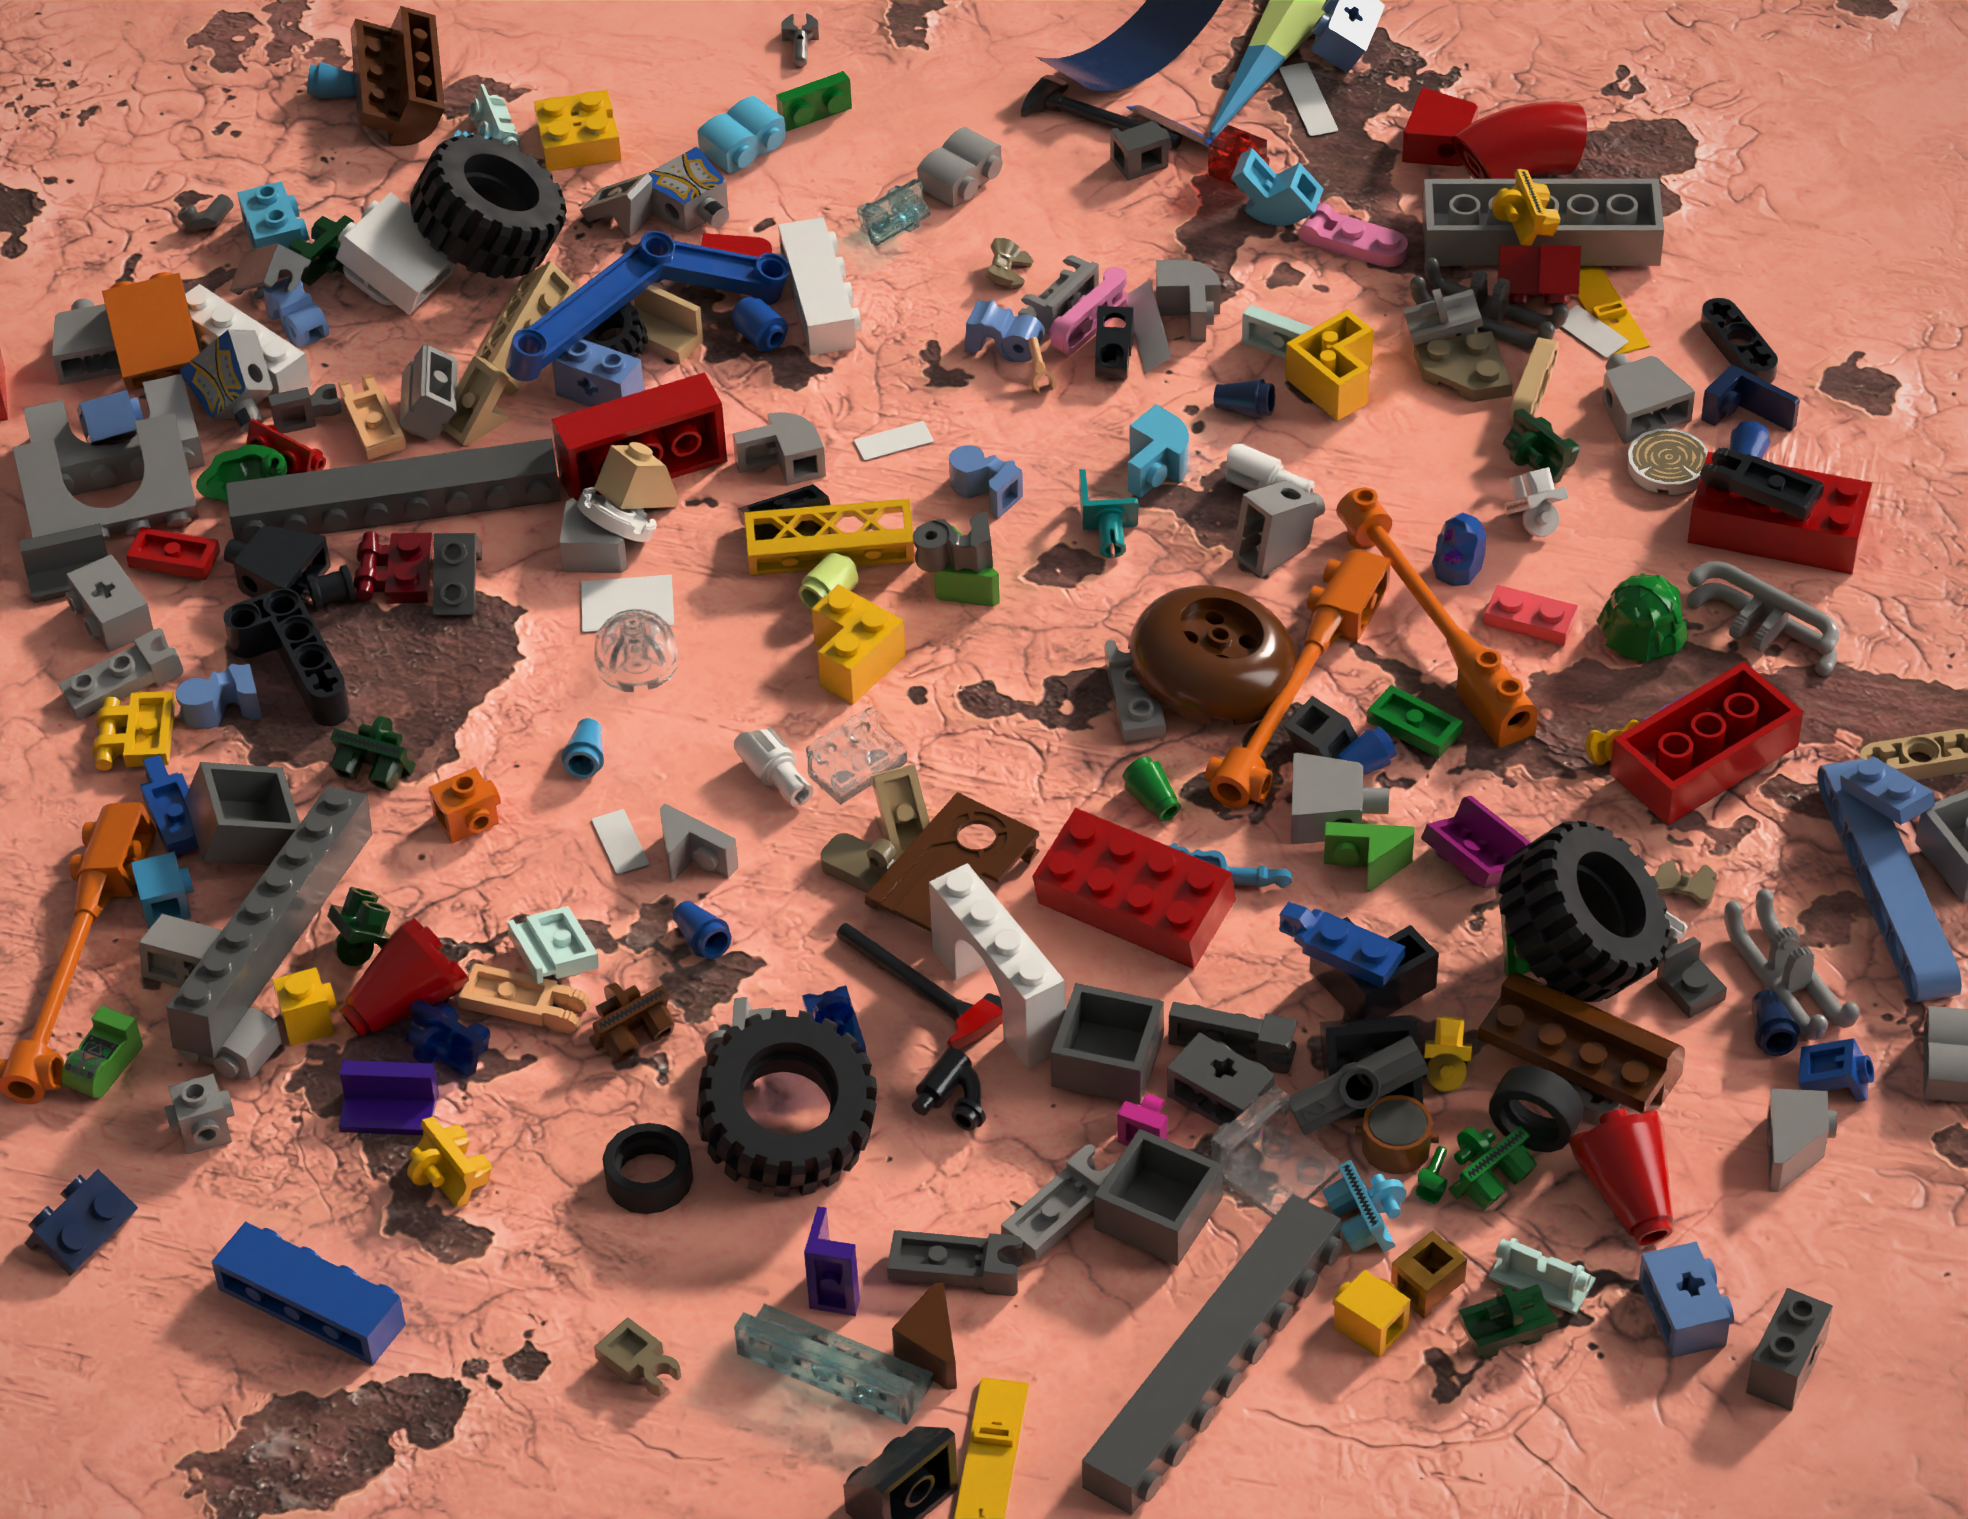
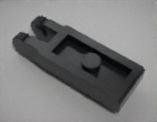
(1762, 482)

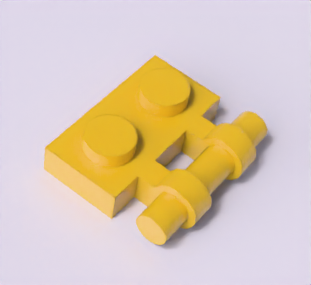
(147, 733)

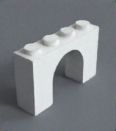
(978, 932)

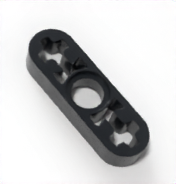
(1738, 326)

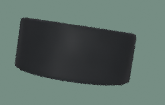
(1546, 1091)
(650, 1196)

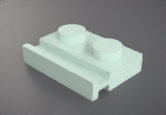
(553, 944)

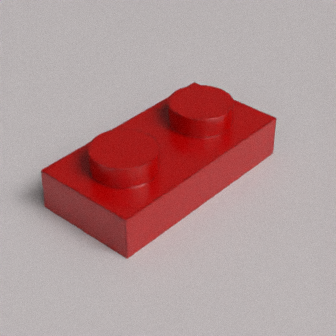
(173, 553)

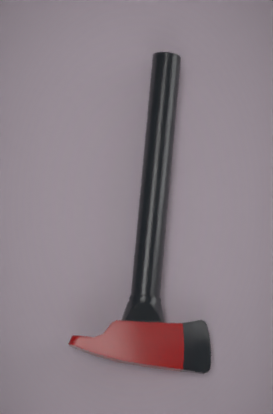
(970, 1019)

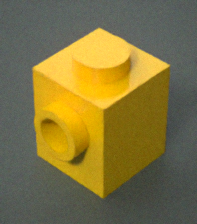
(305, 1005)
(1371, 1312)

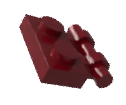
(407, 564)

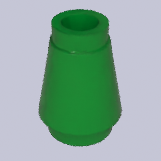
(1150, 786)

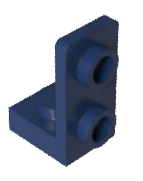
(1740, 388)

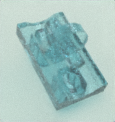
(895, 212)

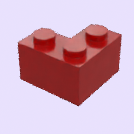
(1541, 272)

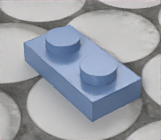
(1887, 790)

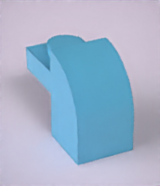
(1275, 197)
(1158, 450)

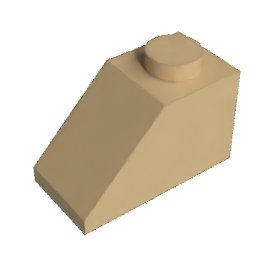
(635, 479)

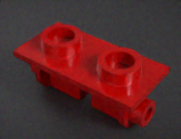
(298, 456)

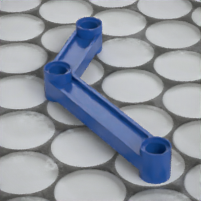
(646, 263)

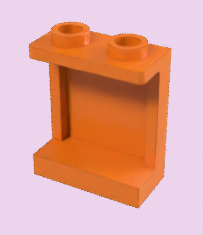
(150, 328)

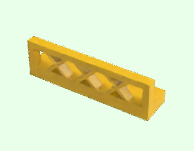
(806, 552)

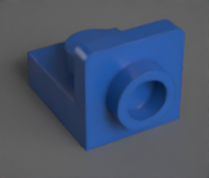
(1836, 1067)

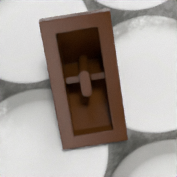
(926, 1338)

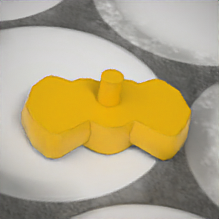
(1599, 745)

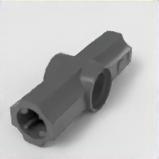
(1385, 1072)

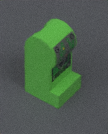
(102, 1053)

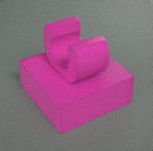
(1143, 1117)

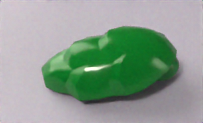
(239, 465)

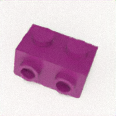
(1475, 842)

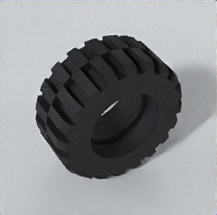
(488, 206)
(1584, 911)
(793, 1047)

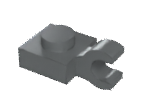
(297, 408)

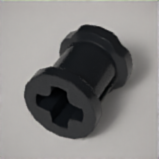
(331, 587)

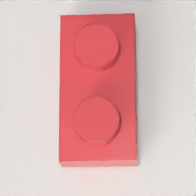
(1530, 615)

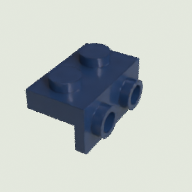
(82, 1222)

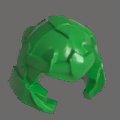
(1644, 618)

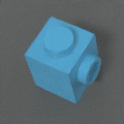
(162, 887)

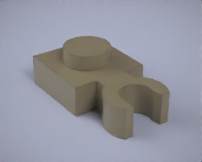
(635, 1352)

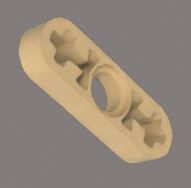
(1535, 377)
(1940, 746)

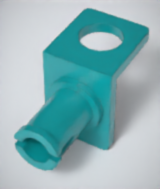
(1108, 517)

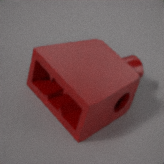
(1432, 125)

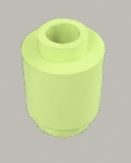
(829, 573)

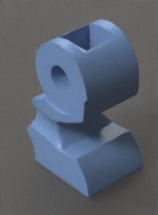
(299, 315)
(1007, 330)
(975, 475)
(206, 700)

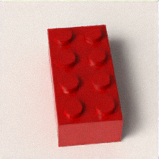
(675, 420)
(1824, 540)
(1705, 742)
(1134, 888)

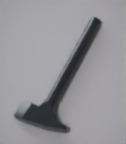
(1049, 95)

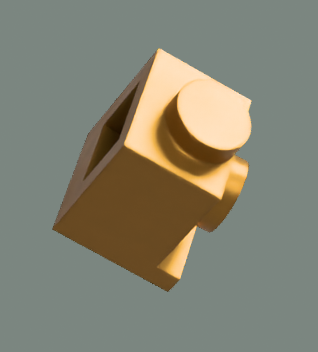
(1429, 1272)

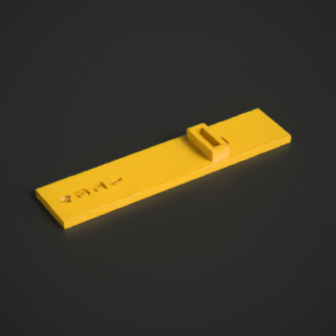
(1603, 302)
(992, 1449)

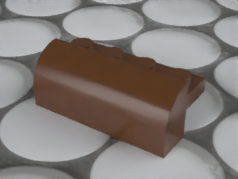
(398, 76)
(1582, 1043)

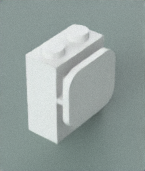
(391, 257)

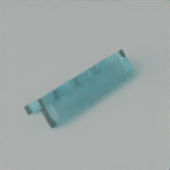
(829, 1369)

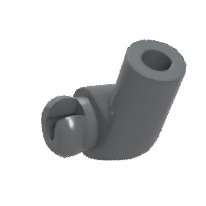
(208, 218)

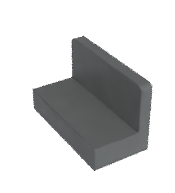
(56, 554)

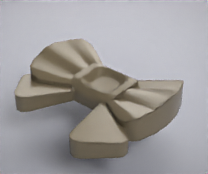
(1007, 253)
(1699, 887)

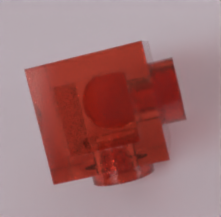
(1227, 148)

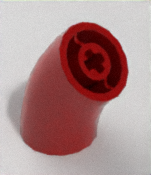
(1524, 137)

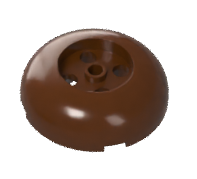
(1232, 669)

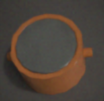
(1397, 1134)

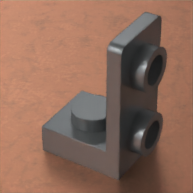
(455, 573)

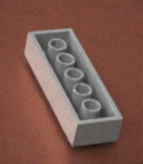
(1609, 218)

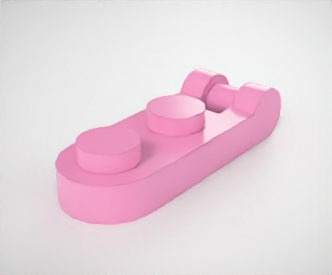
(1354, 237)
(1080, 322)

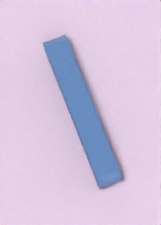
(1891, 890)

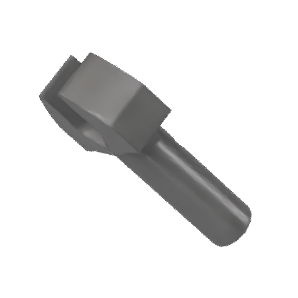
(800, 37)

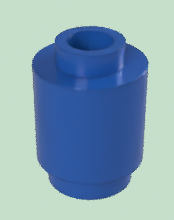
(759, 323)

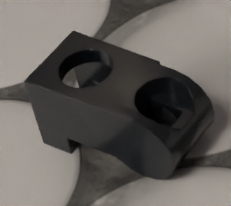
(1113, 343)

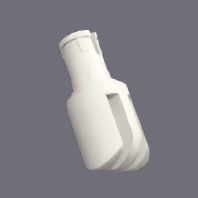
(1257, 470)
(773, 764)

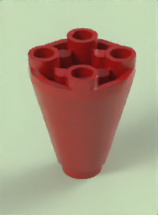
(400, 974)
(1630, 1171)

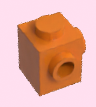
(464, 804)

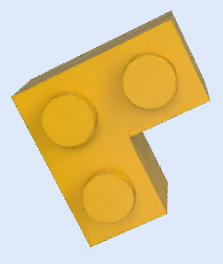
(1333, 363)
(856, 643)

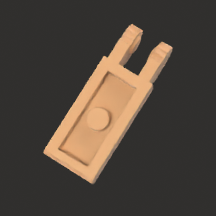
(372, 418)
(522, 999)

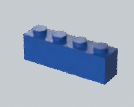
(309, 1292)

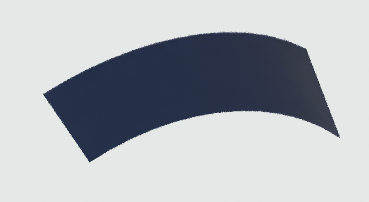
(1139, 46)

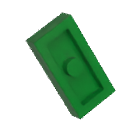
(815, 100)
(1414, 721)

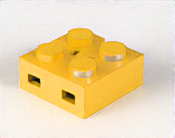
(577, 130)

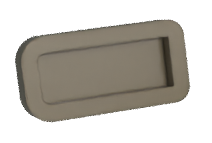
(857, 860)

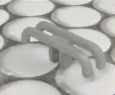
(1767, 606)
(1787, 967)

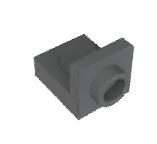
(1688, 979)

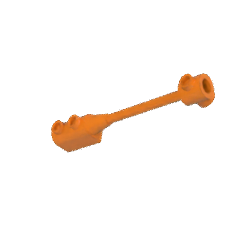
(1338, 611)
(1481, 677)
(104, 871)

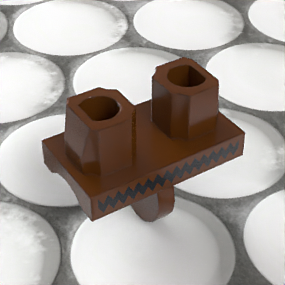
(624, 1013)

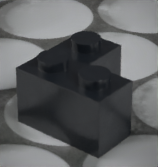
(1410, 980)

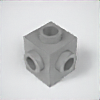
(200, 1113)

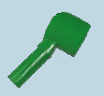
(1431, 1185)

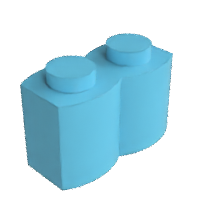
(741, 134)

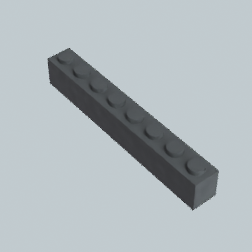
(397, 490)
(269, 922)
(1212, 1355)

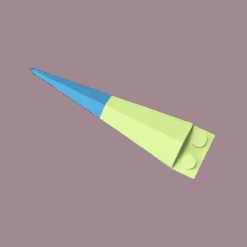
(1277, 36)

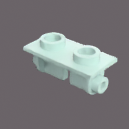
(492, 117)
(1523, 1267)

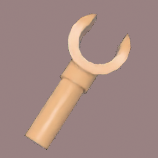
(1039, 367)

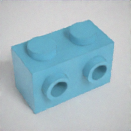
(271, 216)

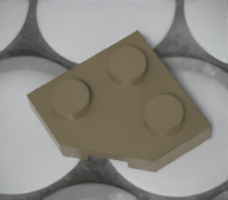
(1467, 364)

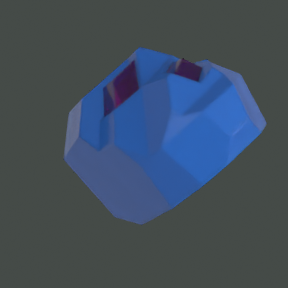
(1459, 550)

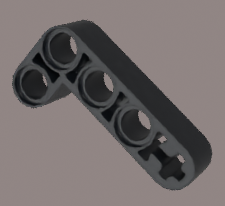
(284, 624)

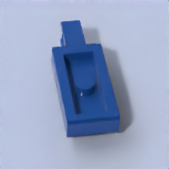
(167, 806)
(1342, 943)

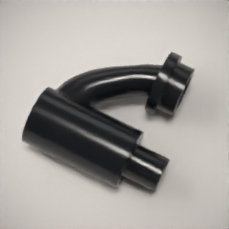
(941, 1081)

